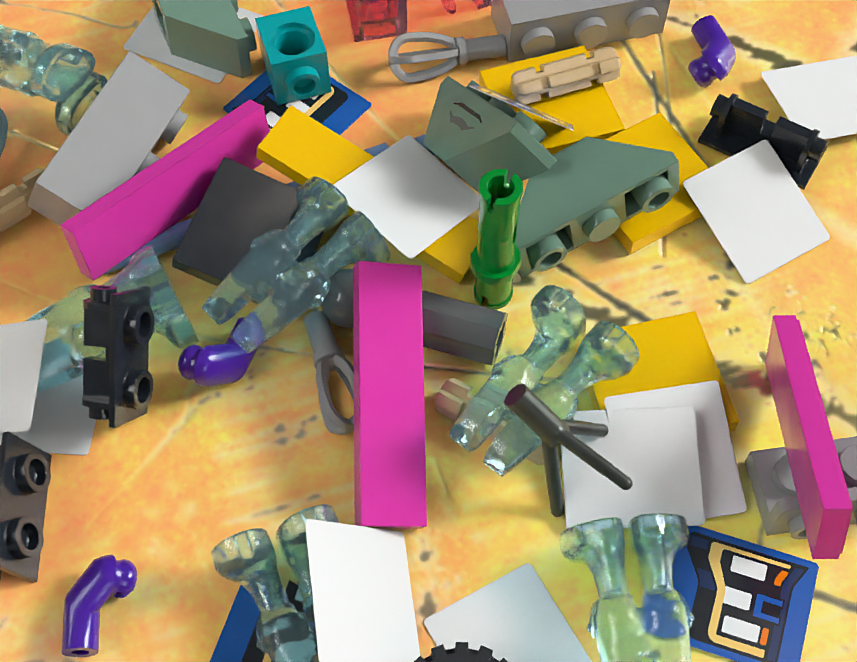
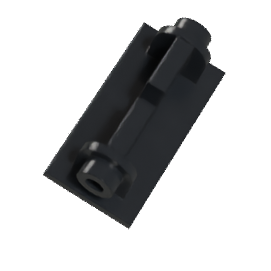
(740, 125)
(119, 383)
(23, 500)

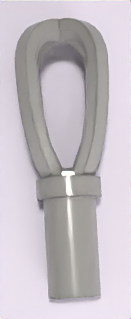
(458, 53)
(327, 358)

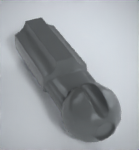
(447, 322)

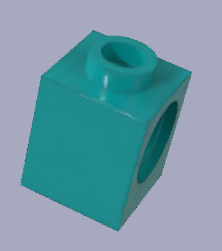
(293, 55)

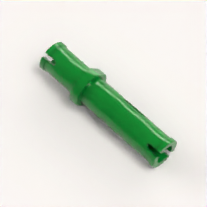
(496, 254)

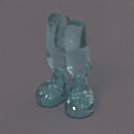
(50, 71)
(279, 281)
(559, 326)
(65, 328)
(252, 562)
(623, 631)

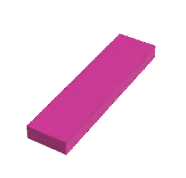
(162, 192)
(388, 396)
(808, 440)

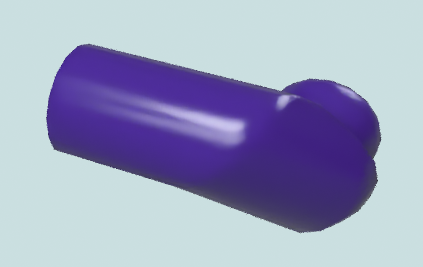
(717, 52)
(215, 363)
(86, 597)

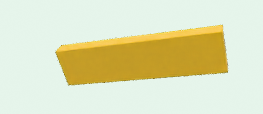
(306, 148)

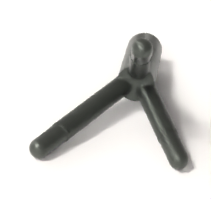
(559, 431)

